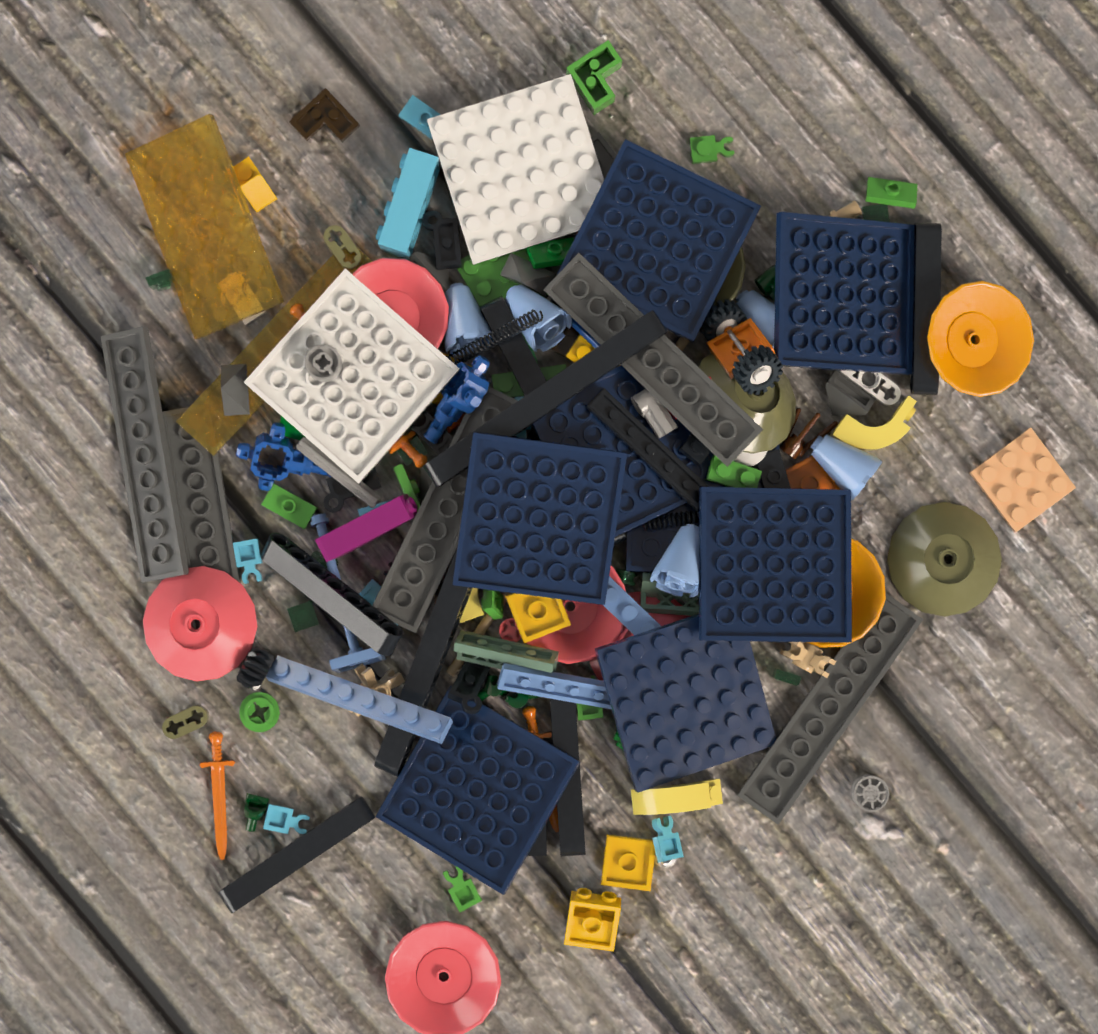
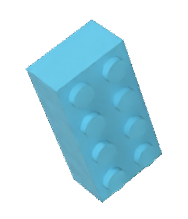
(408, 204)

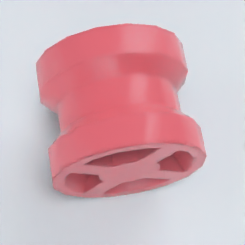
(509, 631)

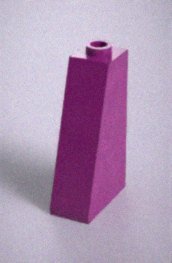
(367, 527)

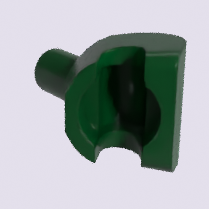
(491, 689)
(520, 701)
(254, 810)

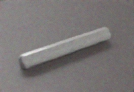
(361, 490)

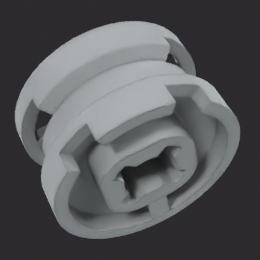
(323, 363)
(870, 792)

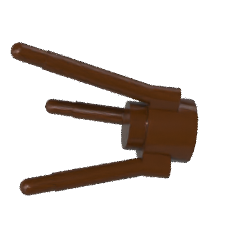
(794, 446)

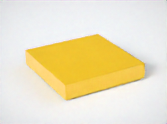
(537, 615)
(628, 862)

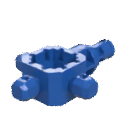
(459, 396)
(293, 461)

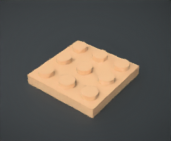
(1022, 480)

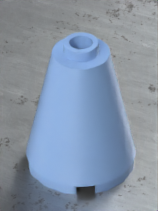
(760, 311)
(464, 319)
(555, 319)
(845, 463)
(680, 565)

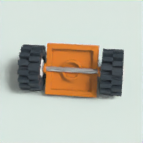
(741, 347)

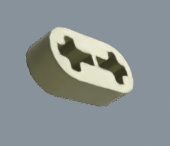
(347, 244)
(183, 716)

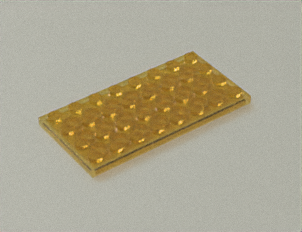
(204, 227)

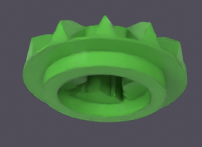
(248, 708)

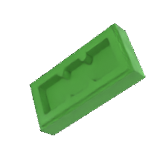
(891, 192)
(408, 486)
(289, 506)

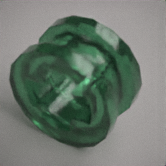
(626, 576)

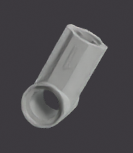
(654, 413)

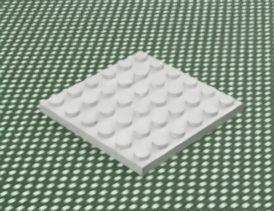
(518, 167)
(383, 380)

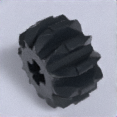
(255, 668)

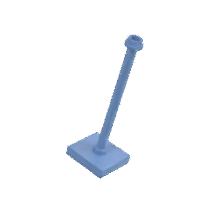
(356, 654)

